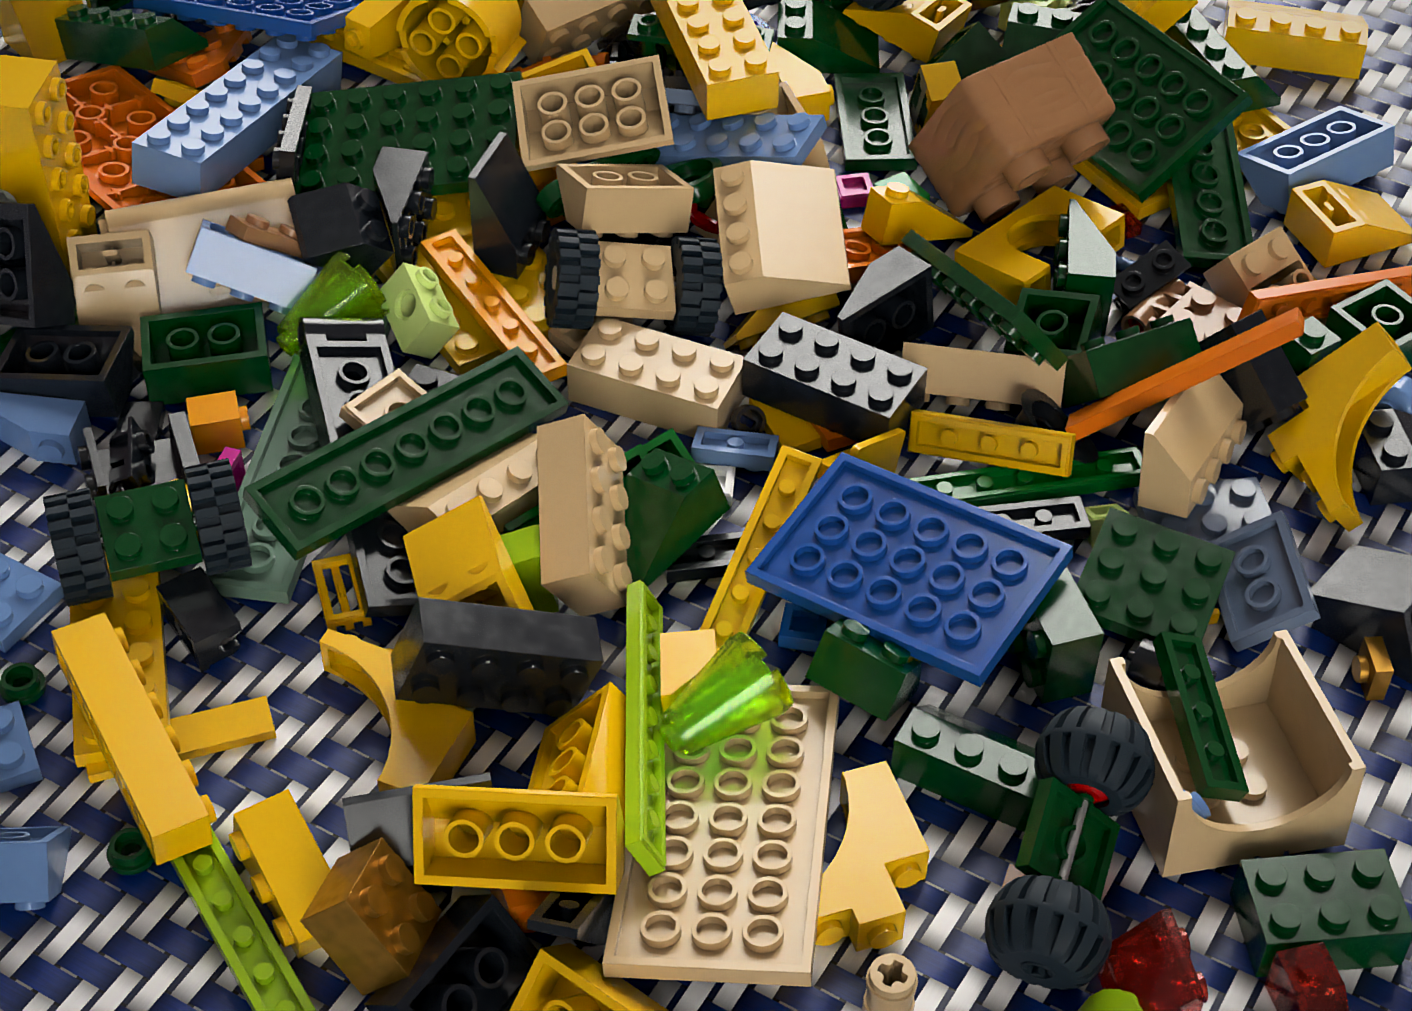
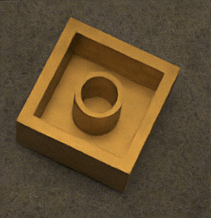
(372, 916)

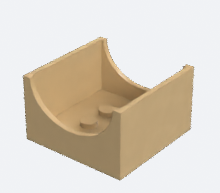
(1291, 751)

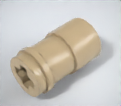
(890, 984)

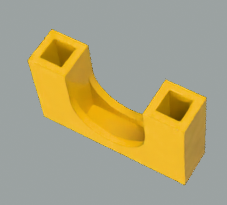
(997, 252)

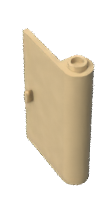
(176, 225)

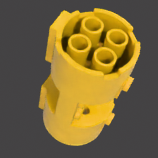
(460, 37)

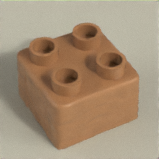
(1015, 129)

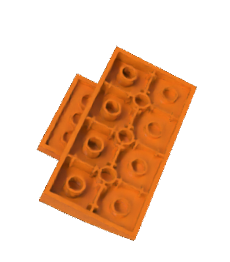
(108, 116)

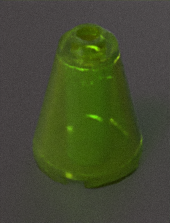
(335, 293)
(725, 698)

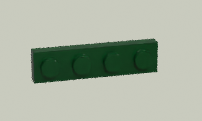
(1200, 717)

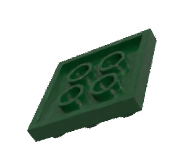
(1152, 578)

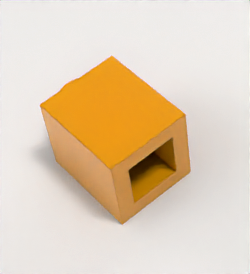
(217, 422)

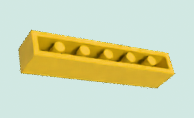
(133, 738)

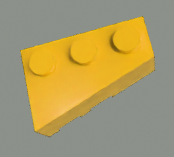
(282, 865)

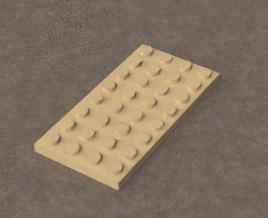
(739, 858)

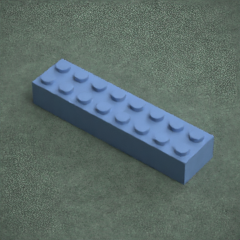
(231, 118)

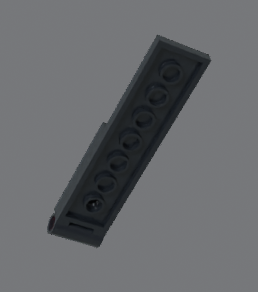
(339, 364)

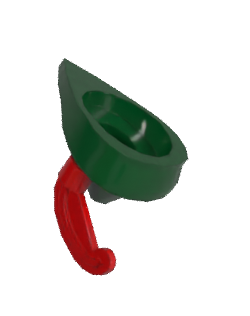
(699, 175)

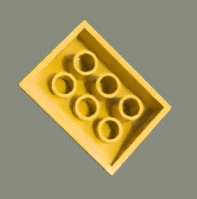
(1296, 38)

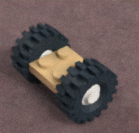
(632, 281)

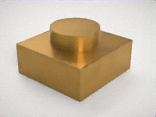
(1373, 668)

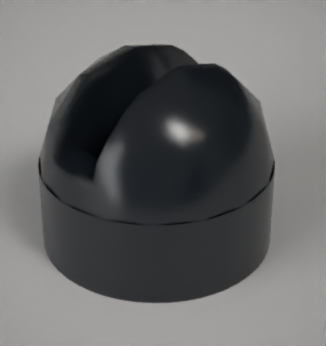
(752, 413)

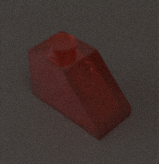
(1306, 980)

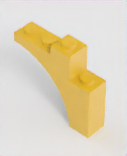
(1341, 396)
(425, 738)
(876, 855)

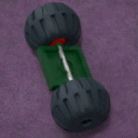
(1053, 919)

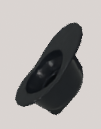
(1044, 413)

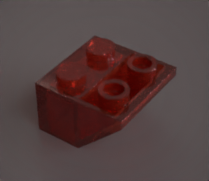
(1156, 966)

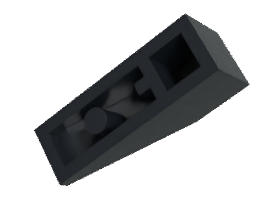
(574, 916)

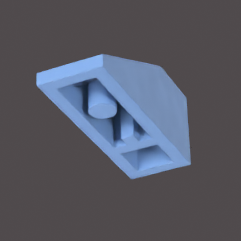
(43, 426)

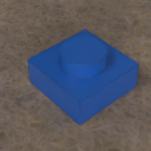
(801, 628)

